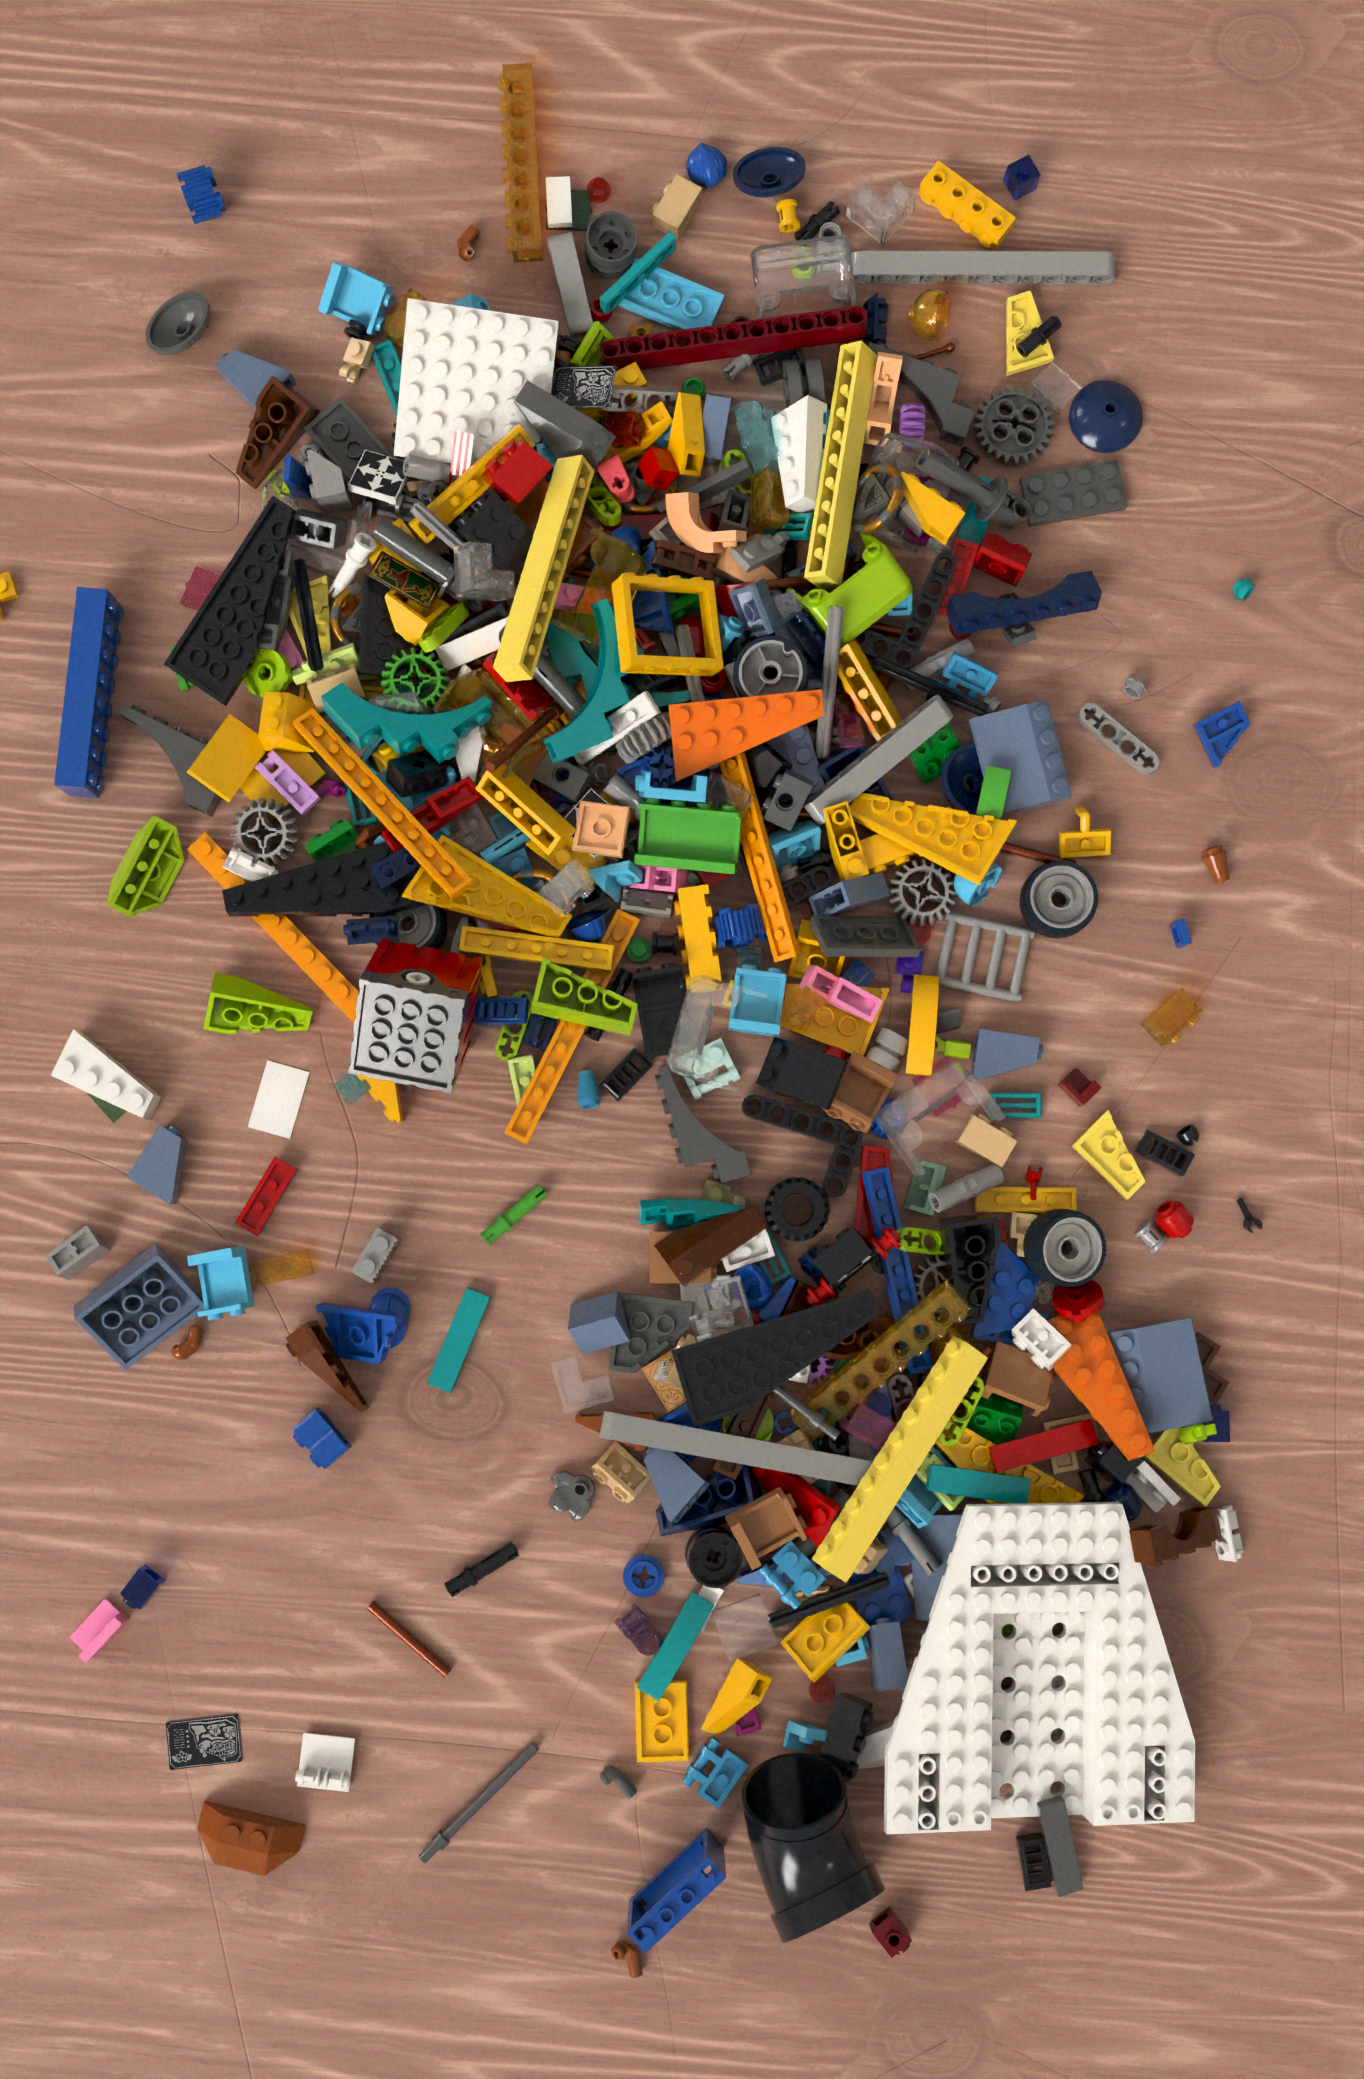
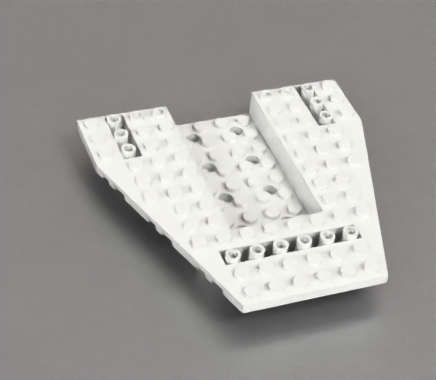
(1119, 1707)

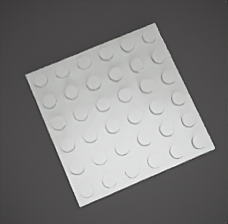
(465, 374)

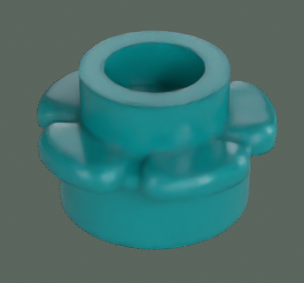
(1243, 588)

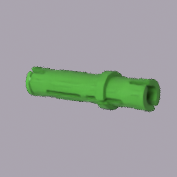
(513, 1215)

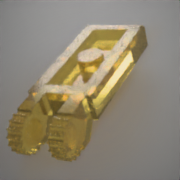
(282, 1268)

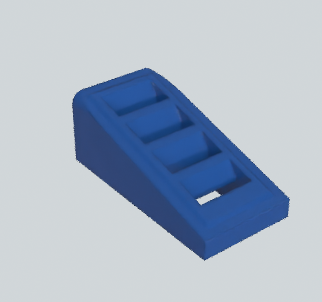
(296, 478)
(486, 1011)
(777, 1301)

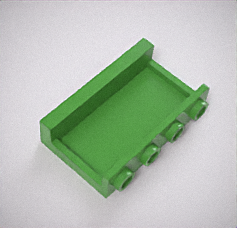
(689, 836)

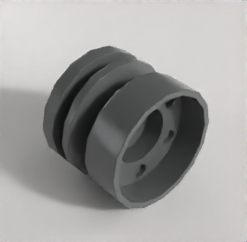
(613, 232)

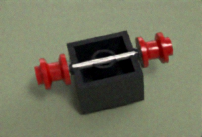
(846, 1259)

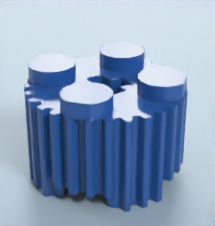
(200, 193)
(739, 927)

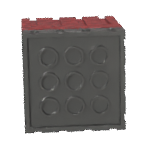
(415, 1015)

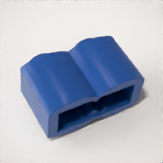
(321, 1438)

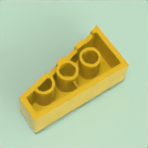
(697, 932)

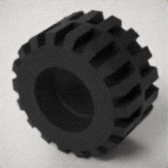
(819, 1205)

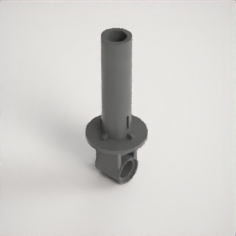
(991, 499)
(423, 559)
(555, 682)

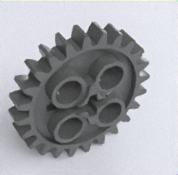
(1017, 405)

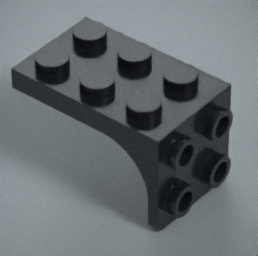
(497, 524)
(659, 1002)

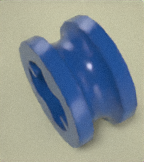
(787, 1430)

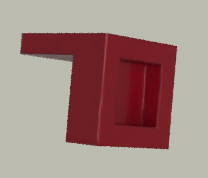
(1079, 1087)

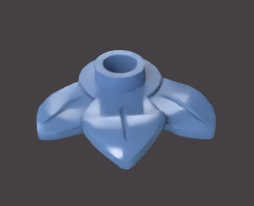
(897, 1552)

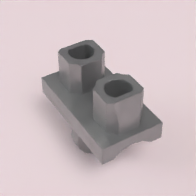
(397, 511)

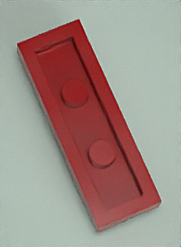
(965, 555)
(266, 1196)

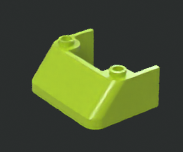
(864, 595)

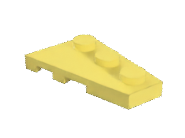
(1020, 320)
(320, 599)
(1107, 1153)
(1183, 1466)

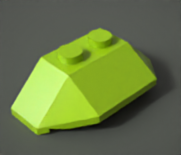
(147, 869)

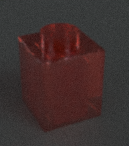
(627, 428)

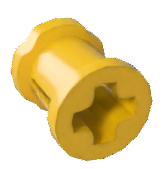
(788, 215)

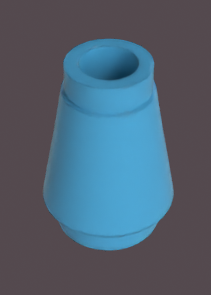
(588, 1091)

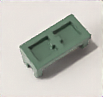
(921, 1186)

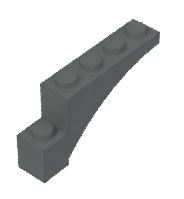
(936, 391)
(182, 753)
(694, 1140)

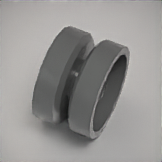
(797, 385)

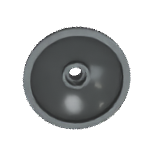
(178, 323)

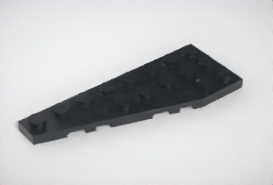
(229, 625)
(324, 889)
(745, 1365)

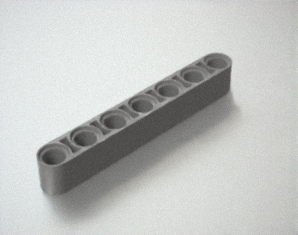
(880, 757)

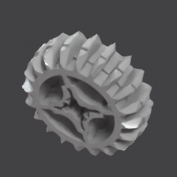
(648, 736)
(264, 822)
(911, 888)

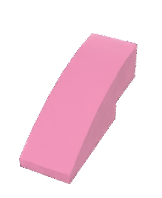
(660, 878)
(841, 993)

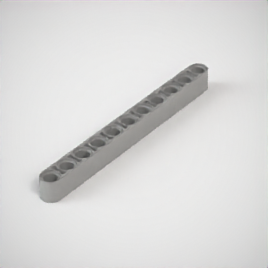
(984, 267)
(733, 1448)

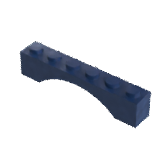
(977, 612)

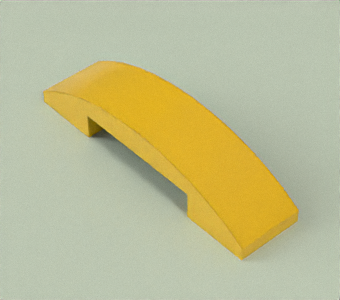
(656, 421)
(922, 1025)

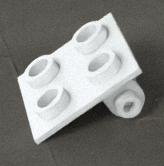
(325, 1762)

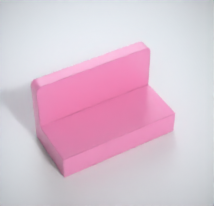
(98, 1629)

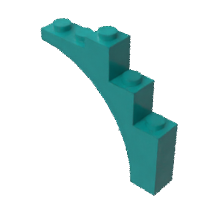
(577, 666)
(608, 692)
(404, 732)

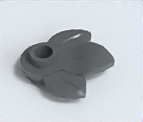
(569, 1497)

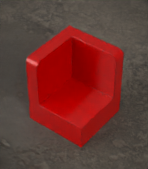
(658, 468)

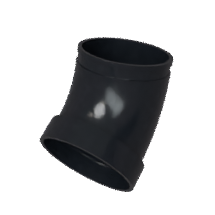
(805, 1843)

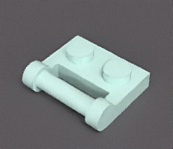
(716, 1051)

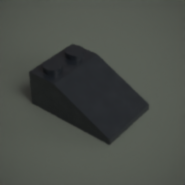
(801, 1073)

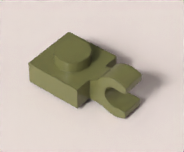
(721, 1193)

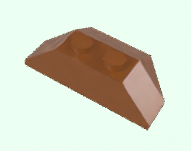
(248, 1838)

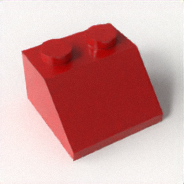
(515, 471)
(1002, 559)

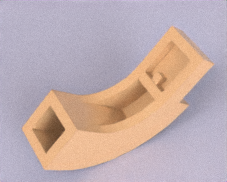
(882, 397)
(688, 525)
(732, 571)

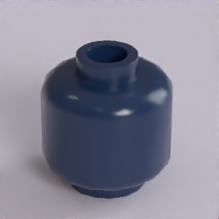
(1126, 1495)

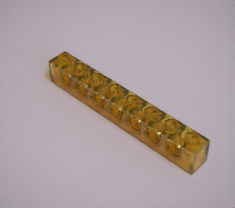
(520, 79)
(944, 1297)

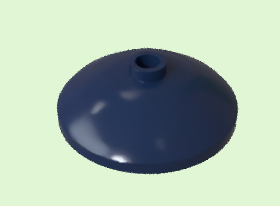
(769, 172)
(1101, 429)
(960, 768)

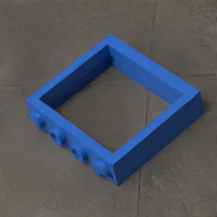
(676, 1890)

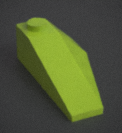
(243, 1005)

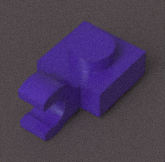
(907, 968)

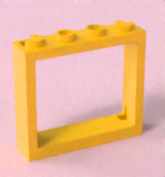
(666, 665)

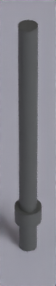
(815, 1419)
(442, 1838)

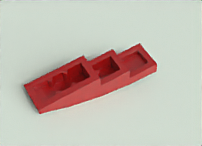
(440, 809)
(1043, 1445)

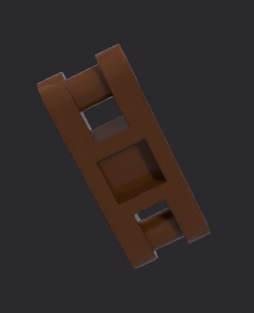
(684, 560)

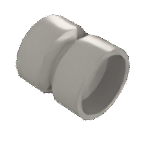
(888, 1049)

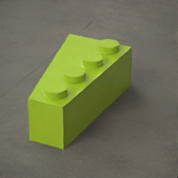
(581, 1001)

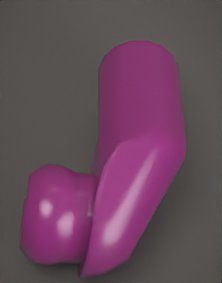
(331, 788)

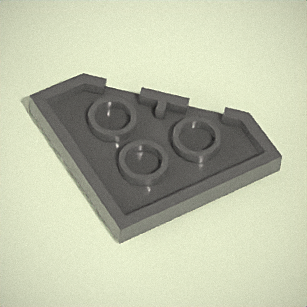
(652, 1327)

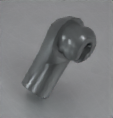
(621, 1780)

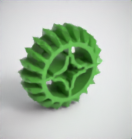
(424, 680)

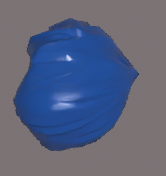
(706, 165)
(755, 1285)

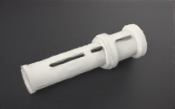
(355, 558)

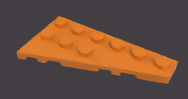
(723, 728)
(1099, 1383)

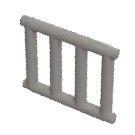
(1001, 930)

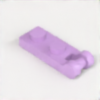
(288, 783)

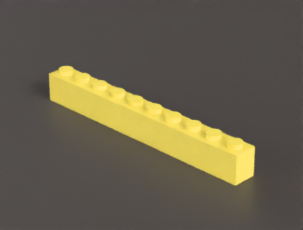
(840, 465)
(544, 569)
(899, 1459)

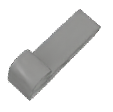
(570, 283)

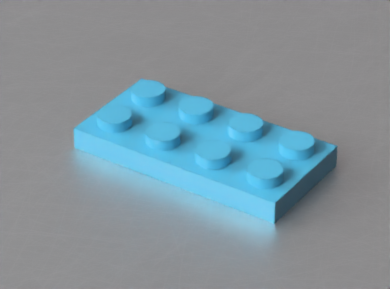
(674, 301)

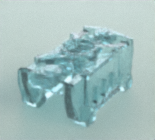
(757, 435)

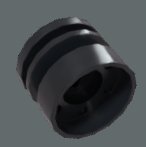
(728, 1558)

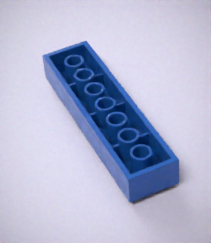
(88, 693)

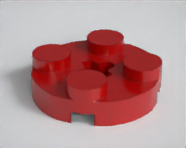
(1087, 1301)

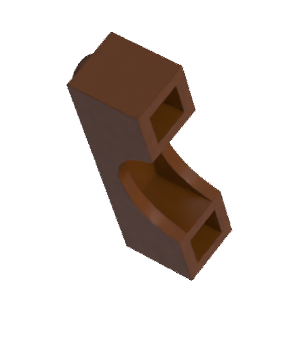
(1195, 1529)

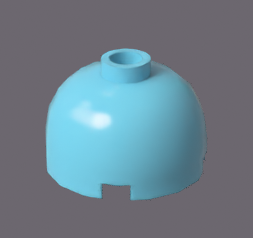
(972, 893)

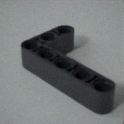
(914, 621)
(805, 880)
(812, 1131)

